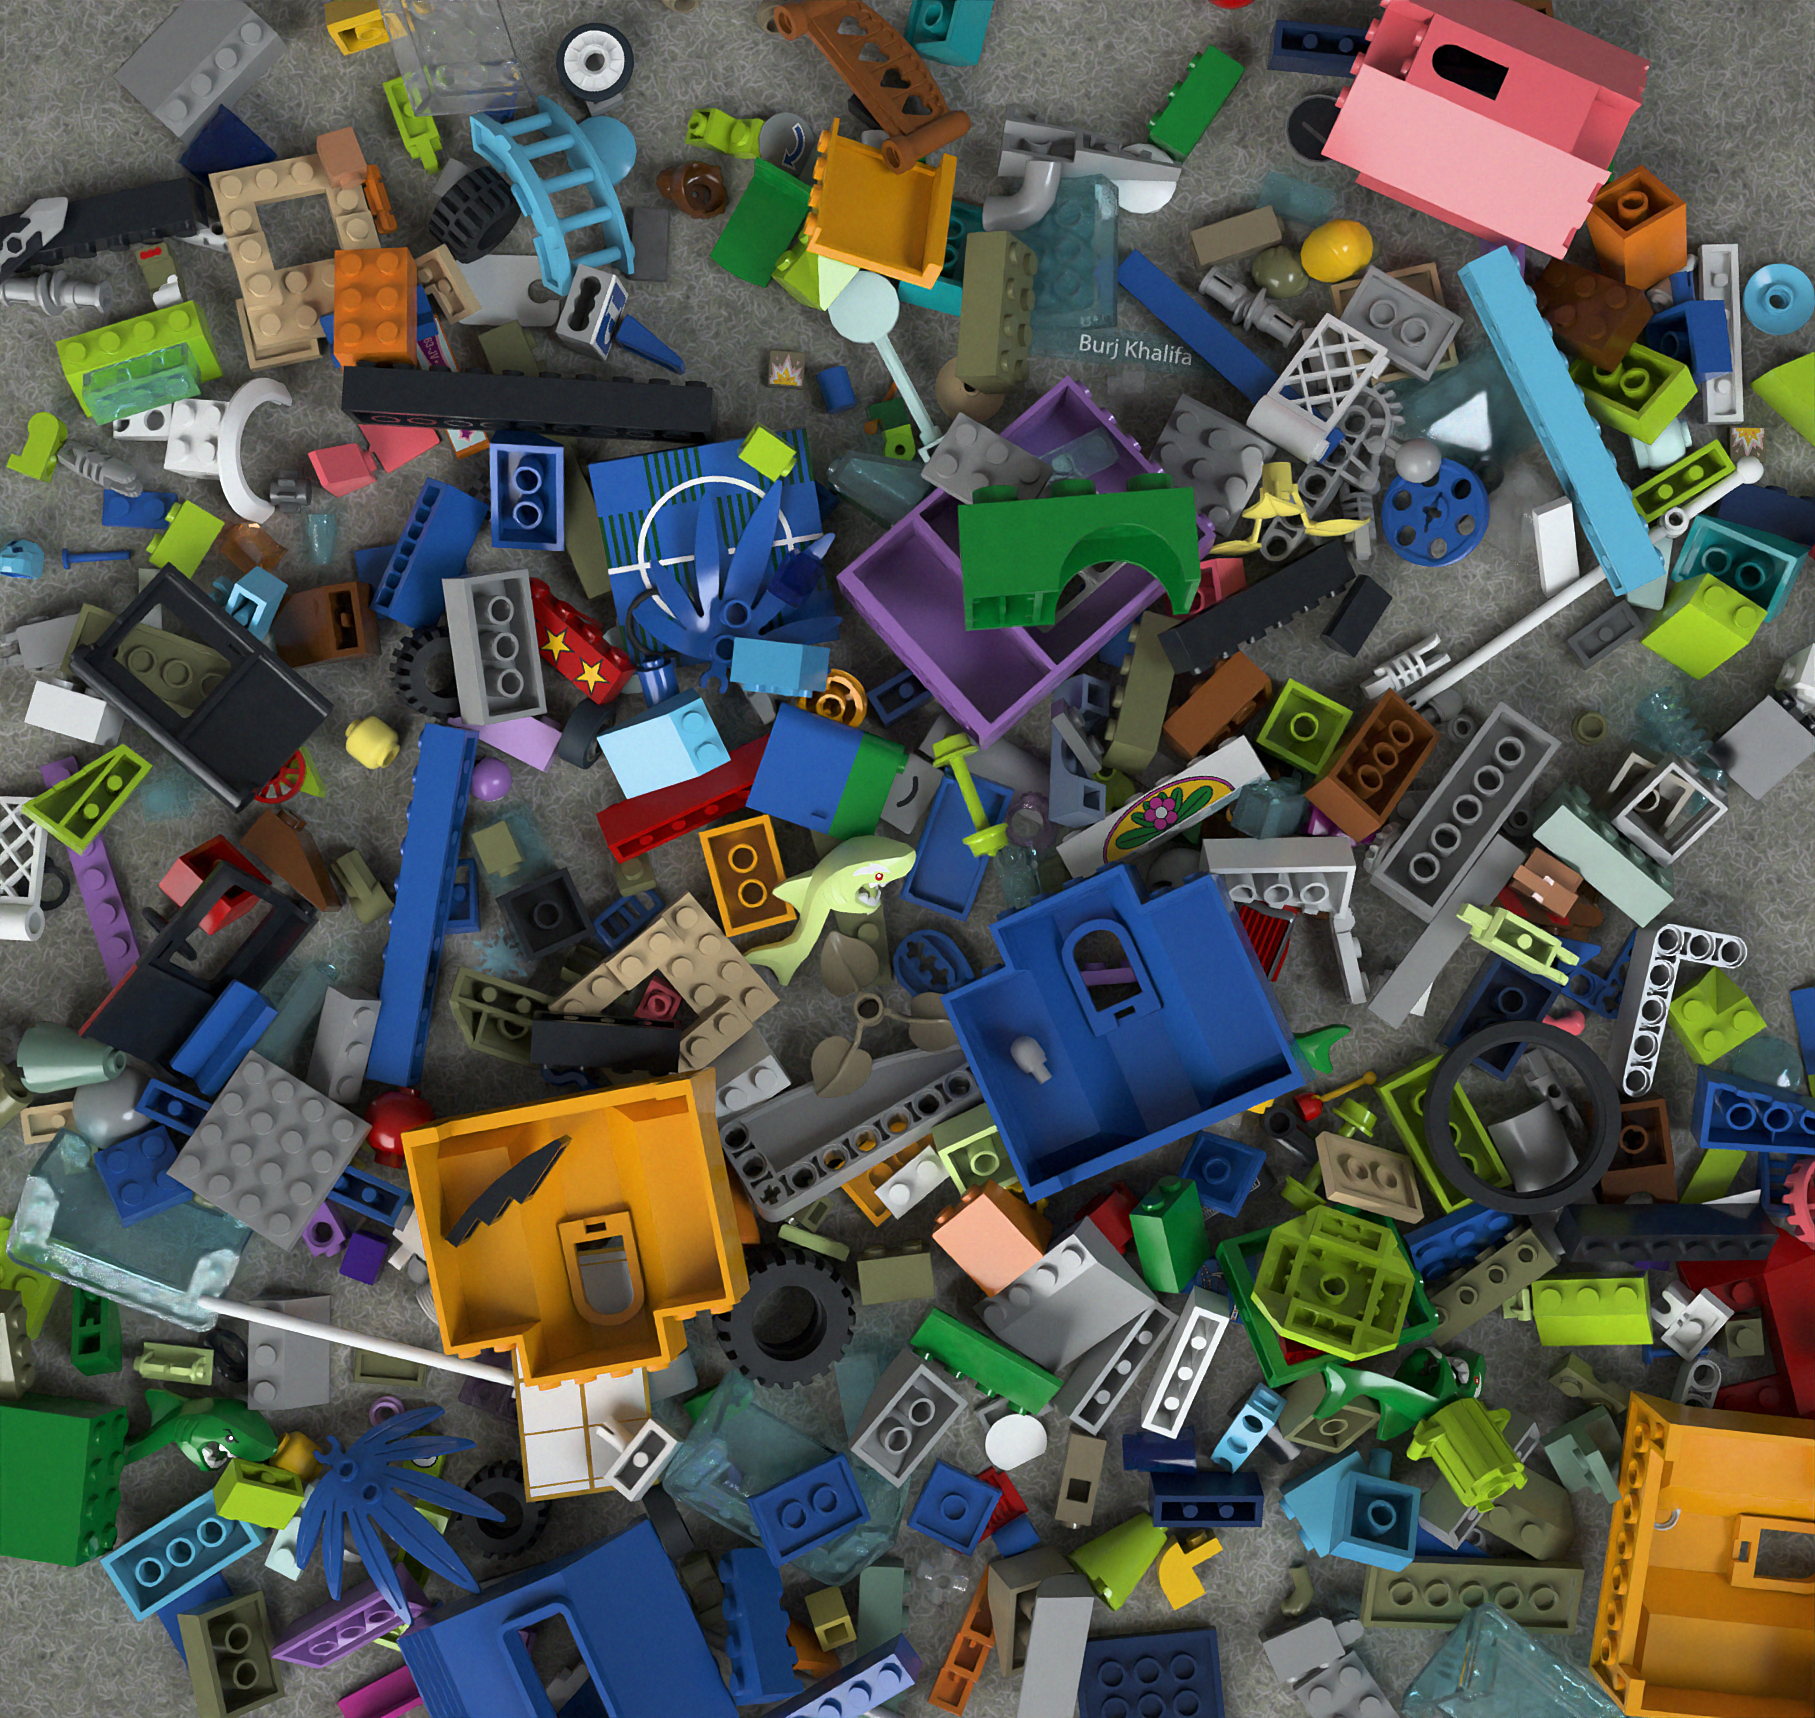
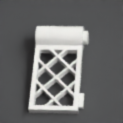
(1296, 428)
(21, 916)

